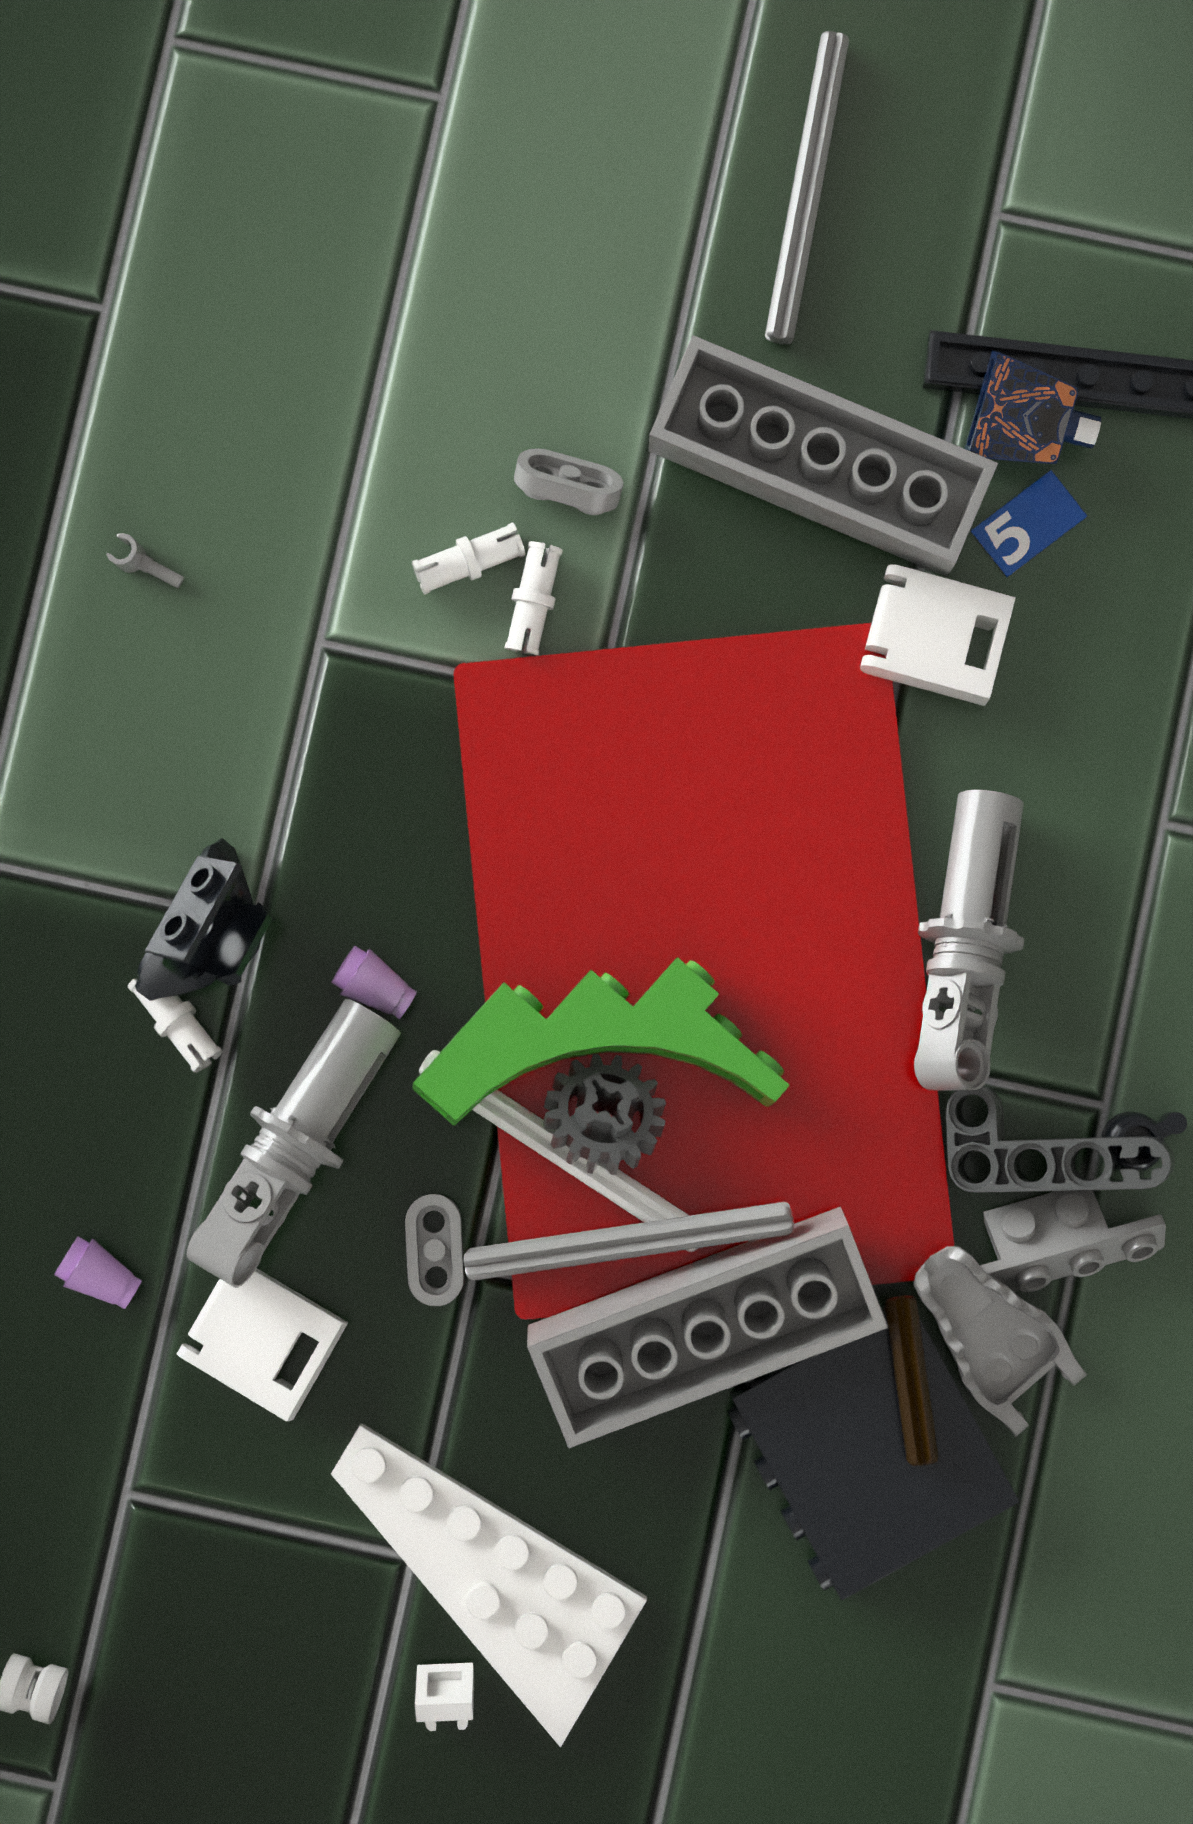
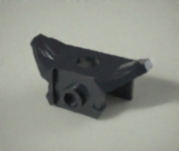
(206, 930)

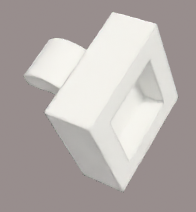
(444, 1694)

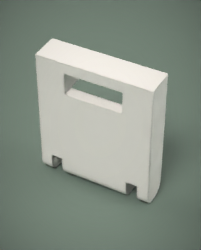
(930, 631)
(250, 1336)

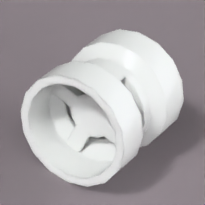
(32, 1688)

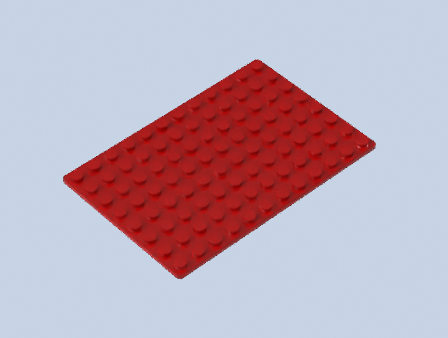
(735, 818)

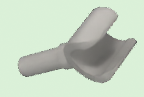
(139, 560)

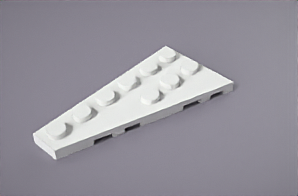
(516, 1593)

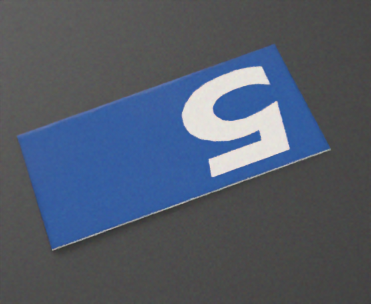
(1029, 523)

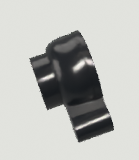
(1139, 1124)

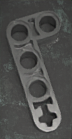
(1059, 1154)

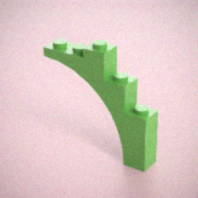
(668, 1021)

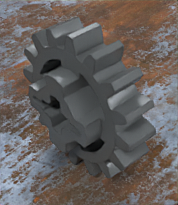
(599, 1135)

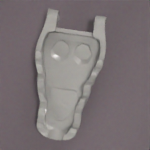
(992, 1333)

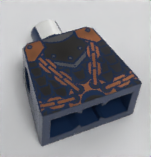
(1027, 415)

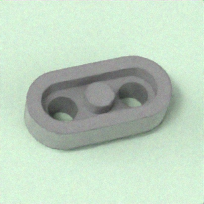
(568, 480)
(432, 1249)

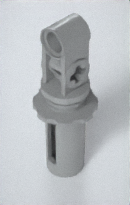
(969, 943)
(292, 1143)

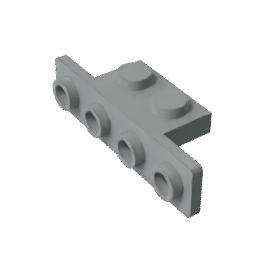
(1061, 1238)

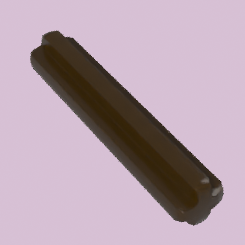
(911, 1380)

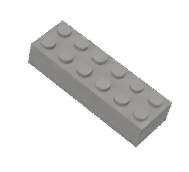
(821, 456)
(704, 1327)

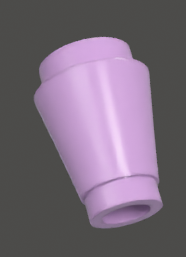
(373, 983)
(97, 1273)

